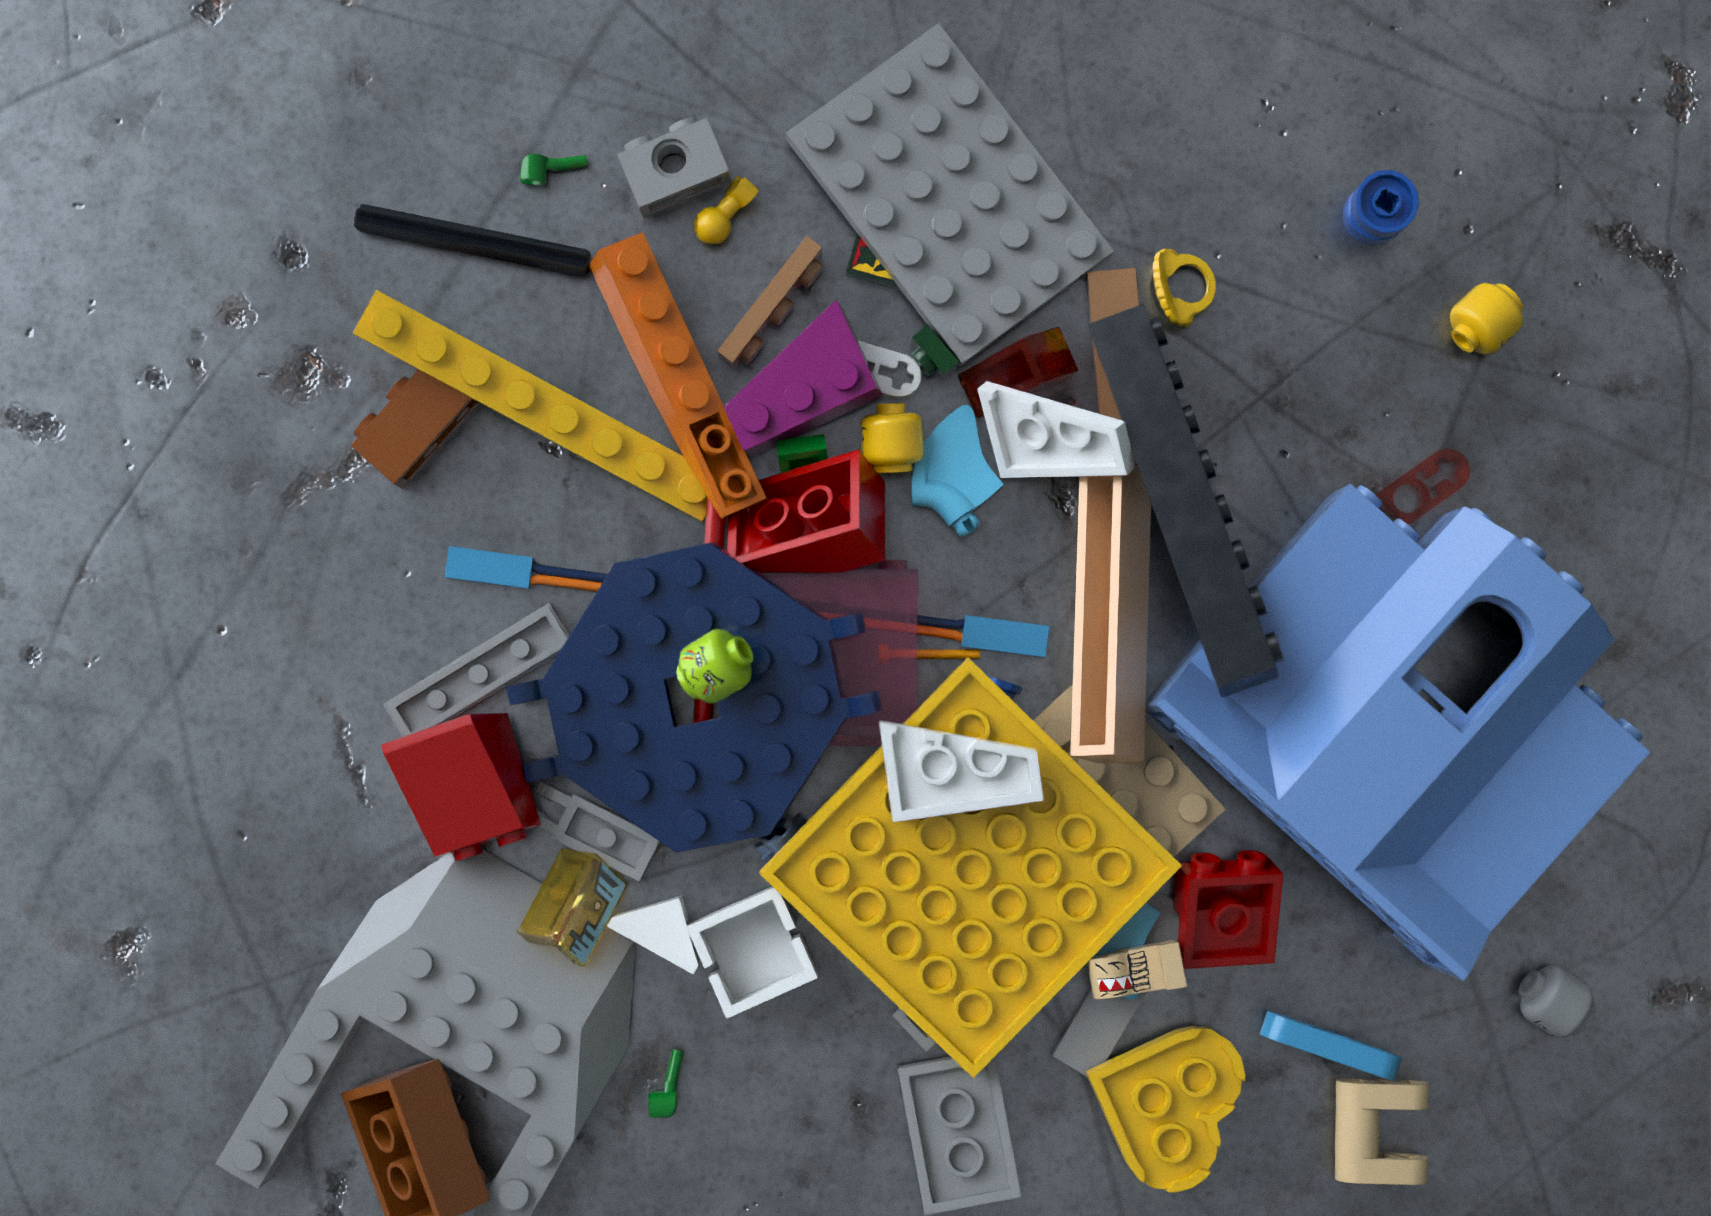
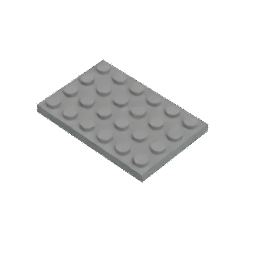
(948, 194)

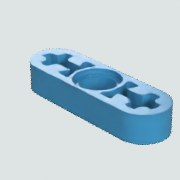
(1330, 1045)

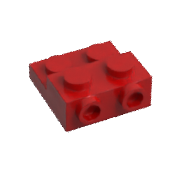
(1228, 910)

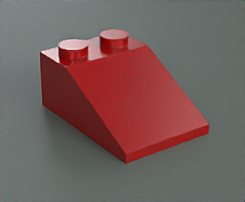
(814, 519)

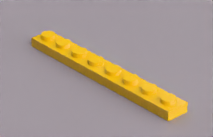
(531, 402)

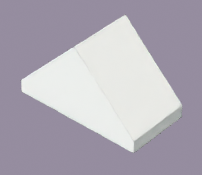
(661, 930)

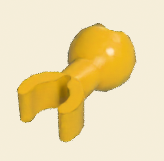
(713, 223)

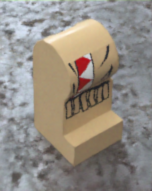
(1137, 970)

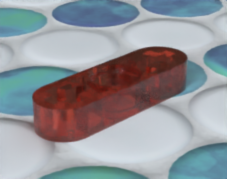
(1442, 488)

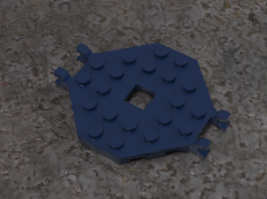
(616, 714)

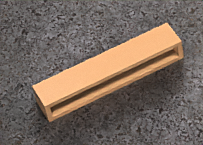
(1111, 619)

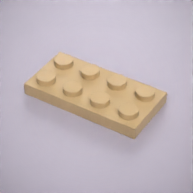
(1156, 792)

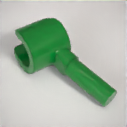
(535, 167)
(664, 1103)

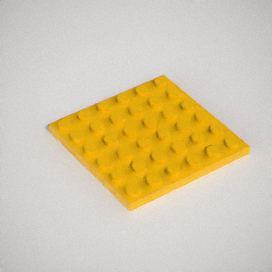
(977, 909)

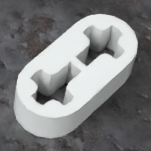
(890, 360)

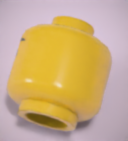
(1486, 318)
(892, 438)

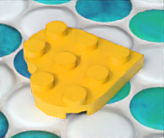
(1168, 1103)

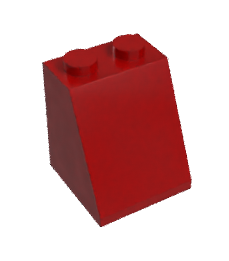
(465, 784)

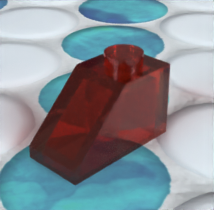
(1025, 366)

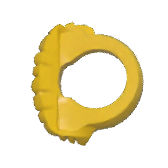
(1179, 311)

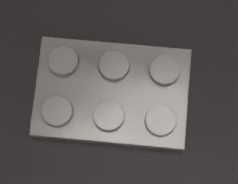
(958, 1135)

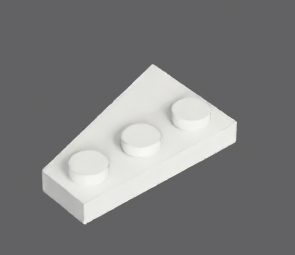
(1052, 438)
(954, 773)

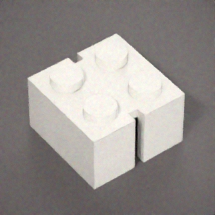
(752, 951)

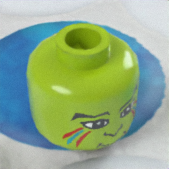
(715, 666)

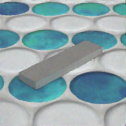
(479, 672)
(1101, 1022)

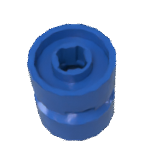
(1380, 207)

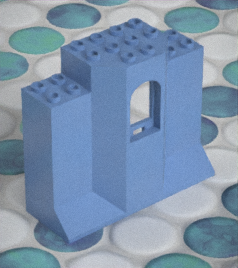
(1403, 804)

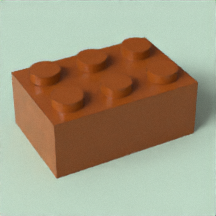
(416, 1143)

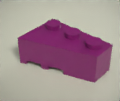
(804, 385)

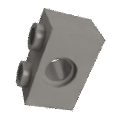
(703, 168)

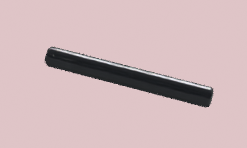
(472, 240)

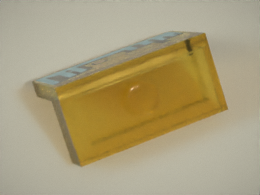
(573, 905)

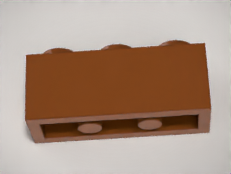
(411, 426)

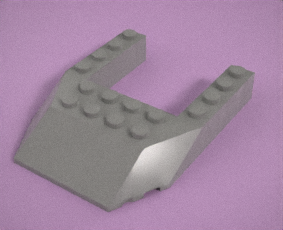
(461, 985)

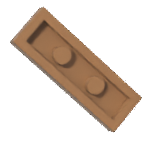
(772, 304)

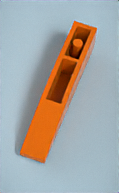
(675, 372)

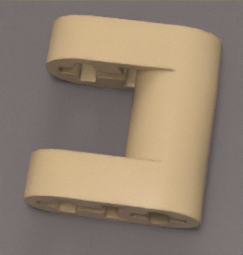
(1359, 1129)

